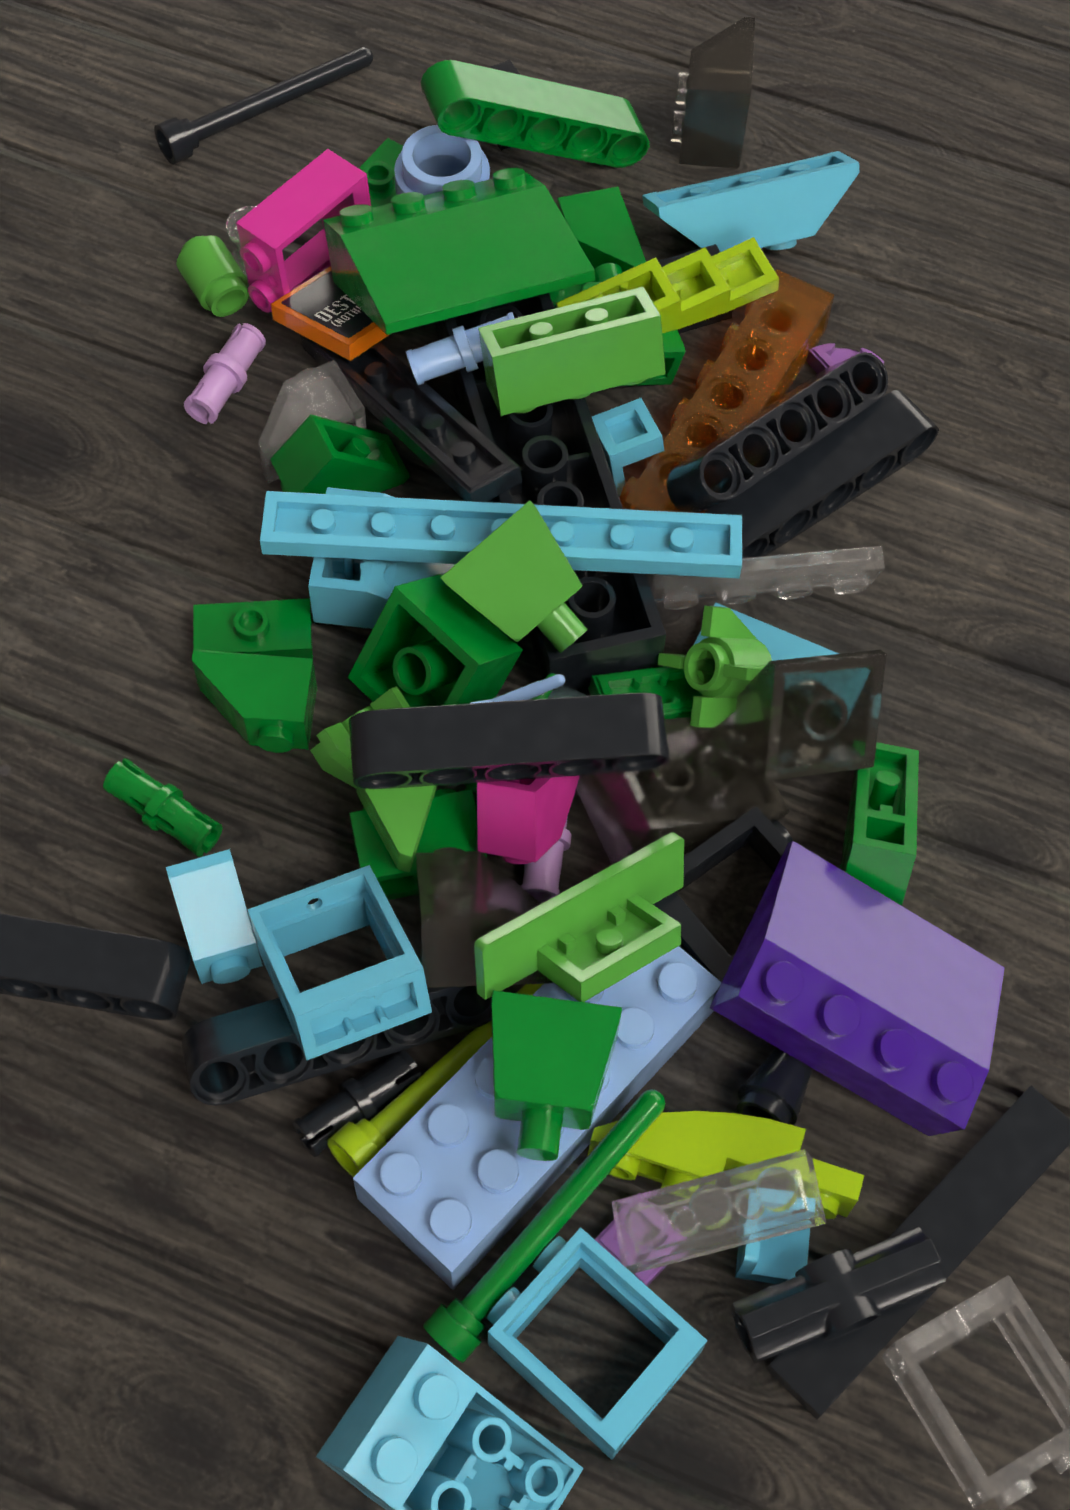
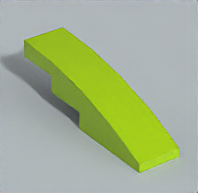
(694, 285)

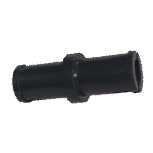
(356, 1101)

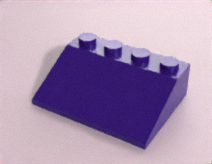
(865, 993)

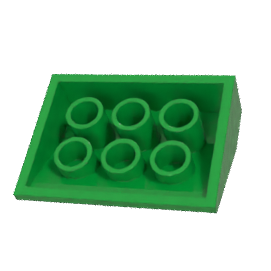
(454, 250)

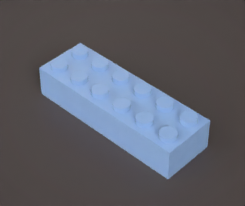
(454, 1168)

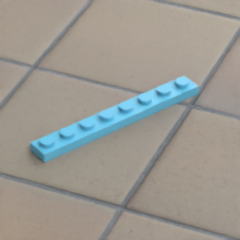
(451, 529)

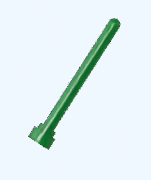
(461, 1322)

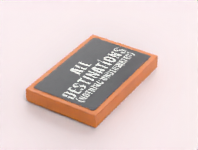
(327, 317)

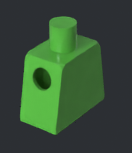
(521, 580)

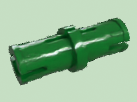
(162, 807)

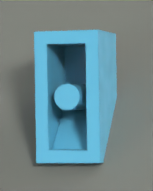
(214, 917)

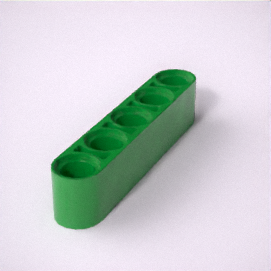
(533, 114)

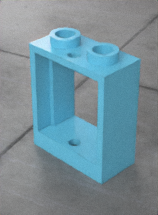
(358, 1002)
(555, 1267)

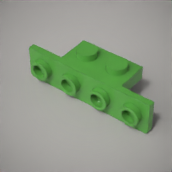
(591, 930)

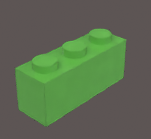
(572, 351)

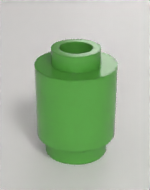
(213, 275)

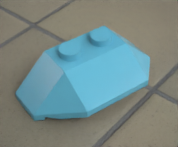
(768, 203)

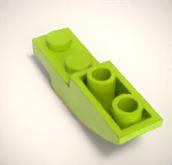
(706, 1143)

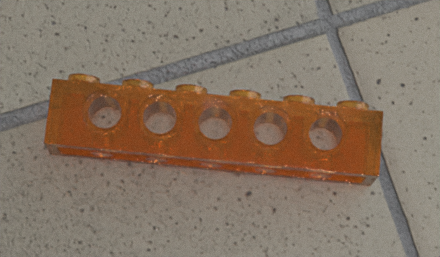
(751, 373)

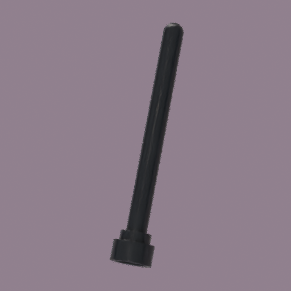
(181, 137)

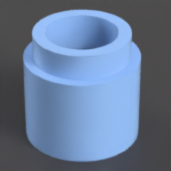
(437, 158)

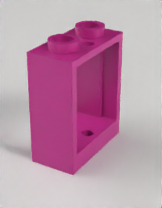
(311, 194)

